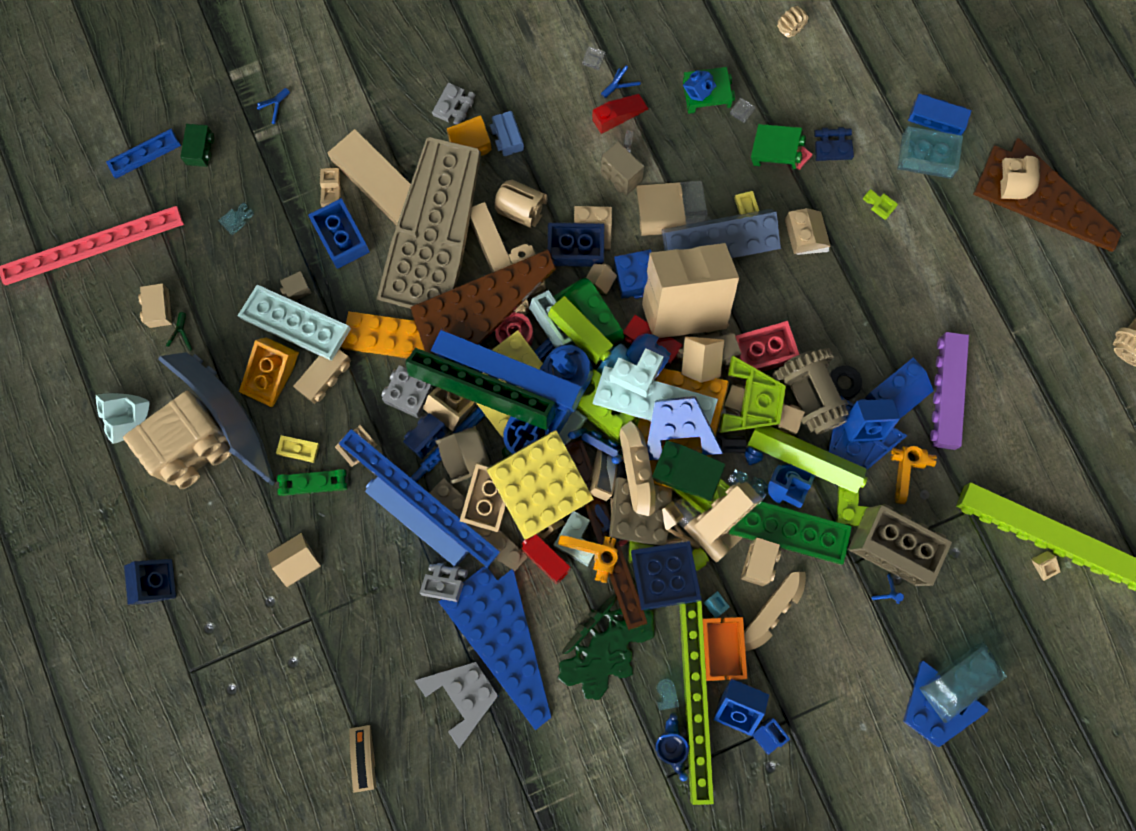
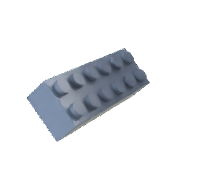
(742, 233)

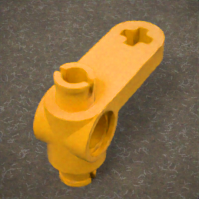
(922, 460)
(600, 566)

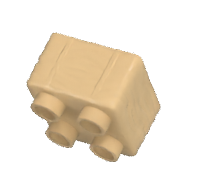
(179, 441)

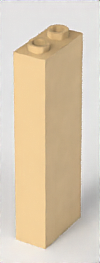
(371, 174)
(492, 244)

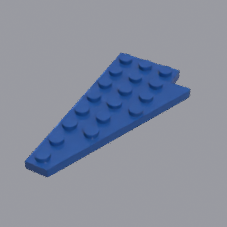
(497, 629)

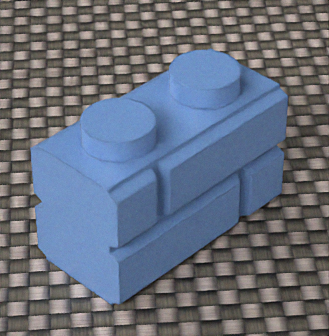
(507, 133)

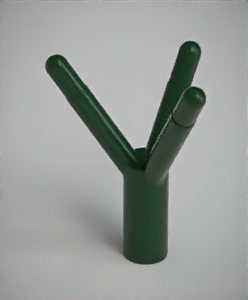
(180, 328)

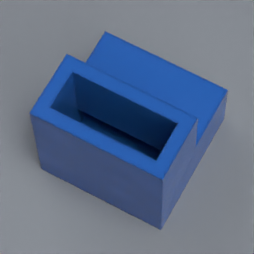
(770, 735)

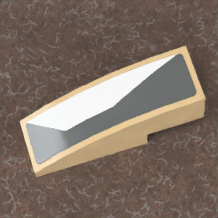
(603, 476)

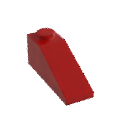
(617, 112)

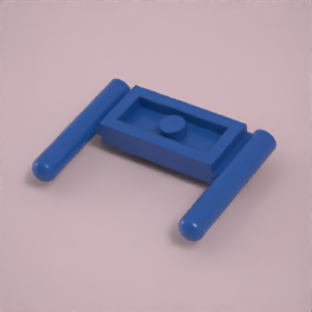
(595, 439)

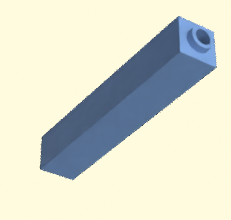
(416, 521)

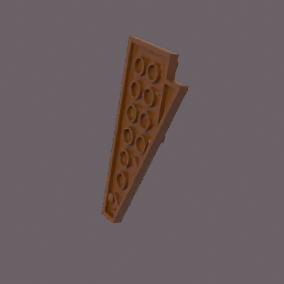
(482, 304)

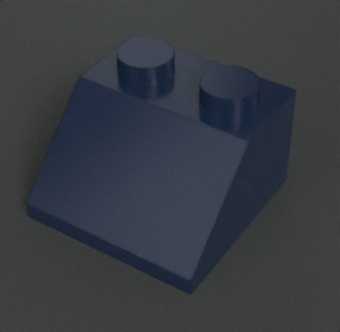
(423, 437)
(149, 581)

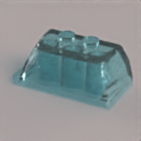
(963, 682)

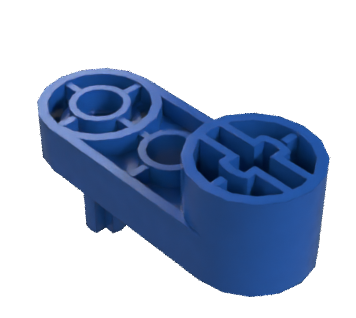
(572, 368)

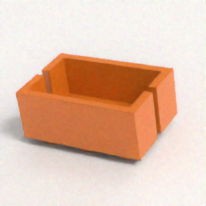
(724, 649)

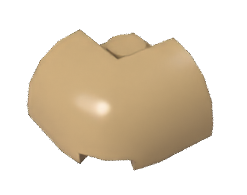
(1019, 177)

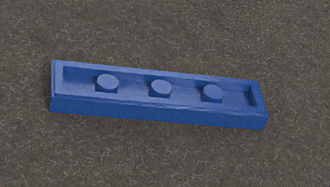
(143, 153)

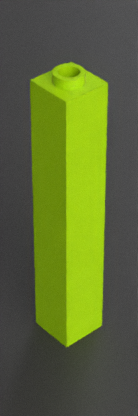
(809, 458)

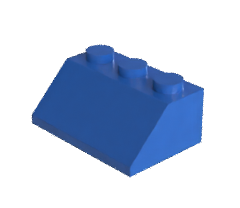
(905, 386)

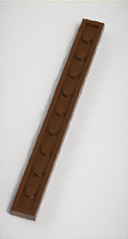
(621, 577)

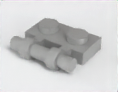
(449, 101)
(440, 587)

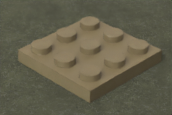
(636, 527)

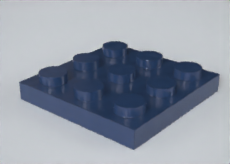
(665, 575)

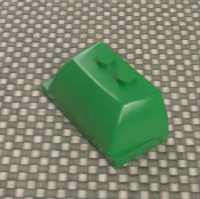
(592, 306)

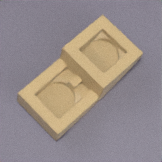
(329, 185)

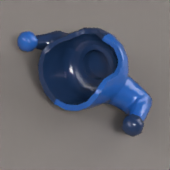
(673, 747)

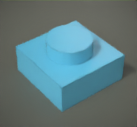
(716, 604)

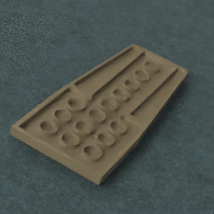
(432, 225)

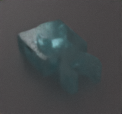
(234, 220)

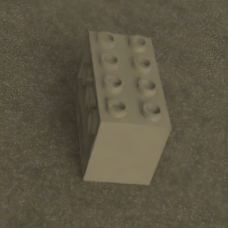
(900, 545)

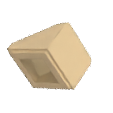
(671, 515)
(1046, 565)

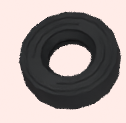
(855, 377)

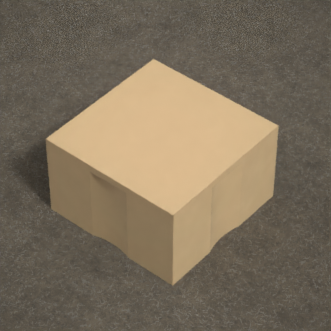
(689, 290)

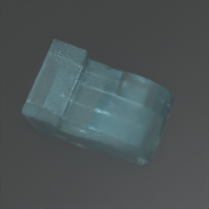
(668, 695)

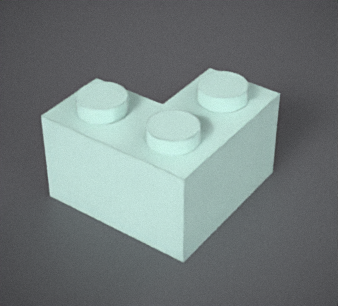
(640, 376)
(575, 528)

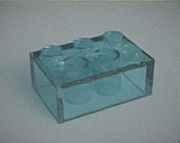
(930, 152)

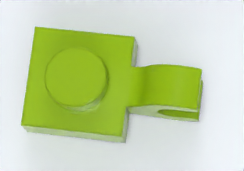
(882, 205)

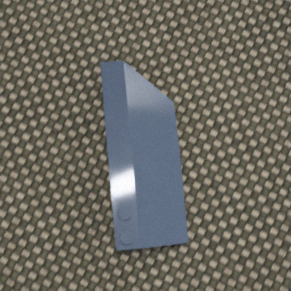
(226, 409)

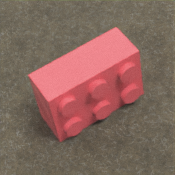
(768, 346)

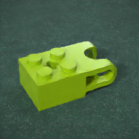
(601, 415)

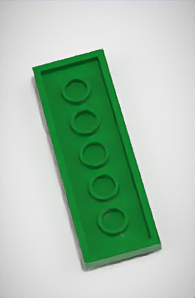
(795, 532)

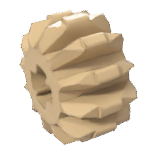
(792, 21)

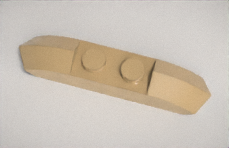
(638, 469)
(789, 590)

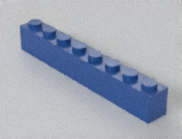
(488, 362)

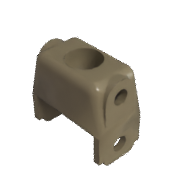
(462, 452)

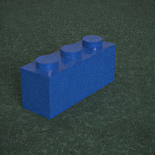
(939, 115)

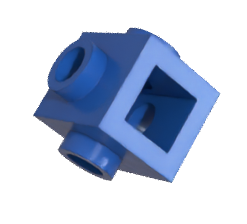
(699, 85)

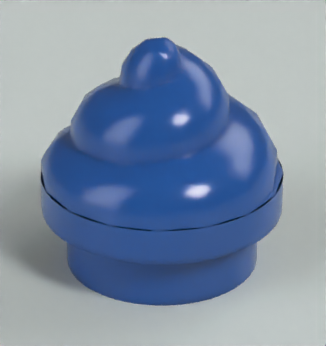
(753, 455)

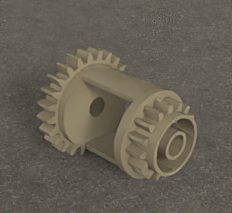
(814, 366)

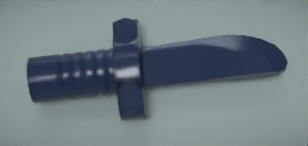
(605, 521)

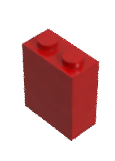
(545, 558)

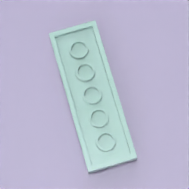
(294, 322)
(626, 401)

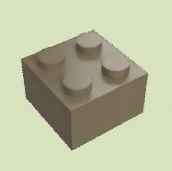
(621, 168)

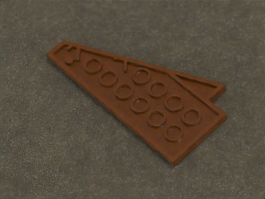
(1052, 203)

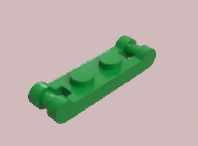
(312, 482)

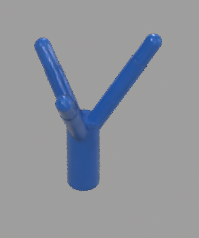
(605, 93)
(277, 99)
(893, 594)

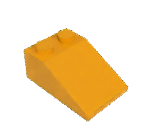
(267, 370)

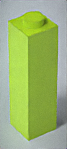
(580, 330)

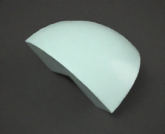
(121, 413)

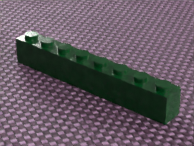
(481, 388)

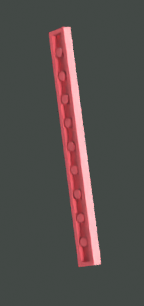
(90, 245)

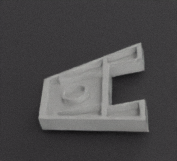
(468, 691)

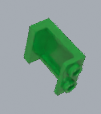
(720, 94)
(778, 145)

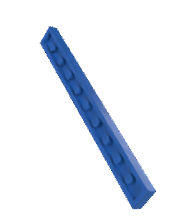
(419, 498)

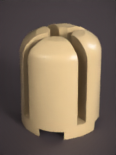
(520, 203)

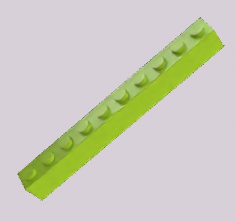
(1048, 534)
(696, 704)

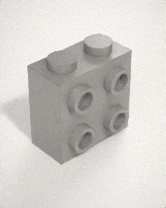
(406, 392)

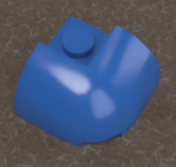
(649, 342)
(790, 484)

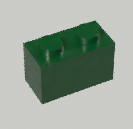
(197, 145)

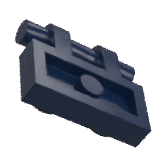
(833, 149)

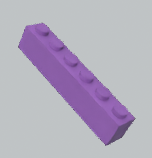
(950, 391)

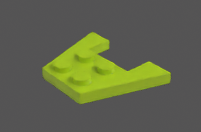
(761, 399)

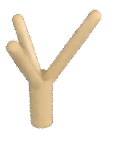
(683, 538)

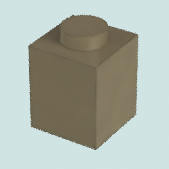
(295, 286)

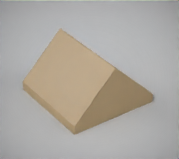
(702, 358)
(293, 560)

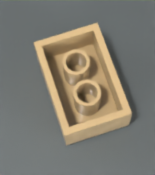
(483, 502)
(727, 511)

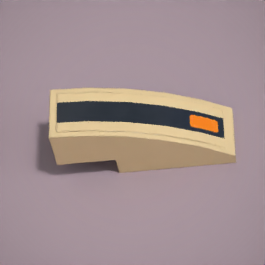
(362, 759)

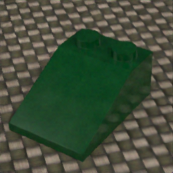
(688, 471)

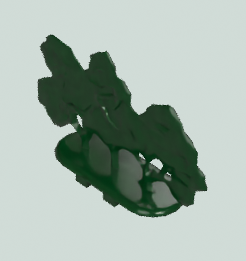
(606, 652)

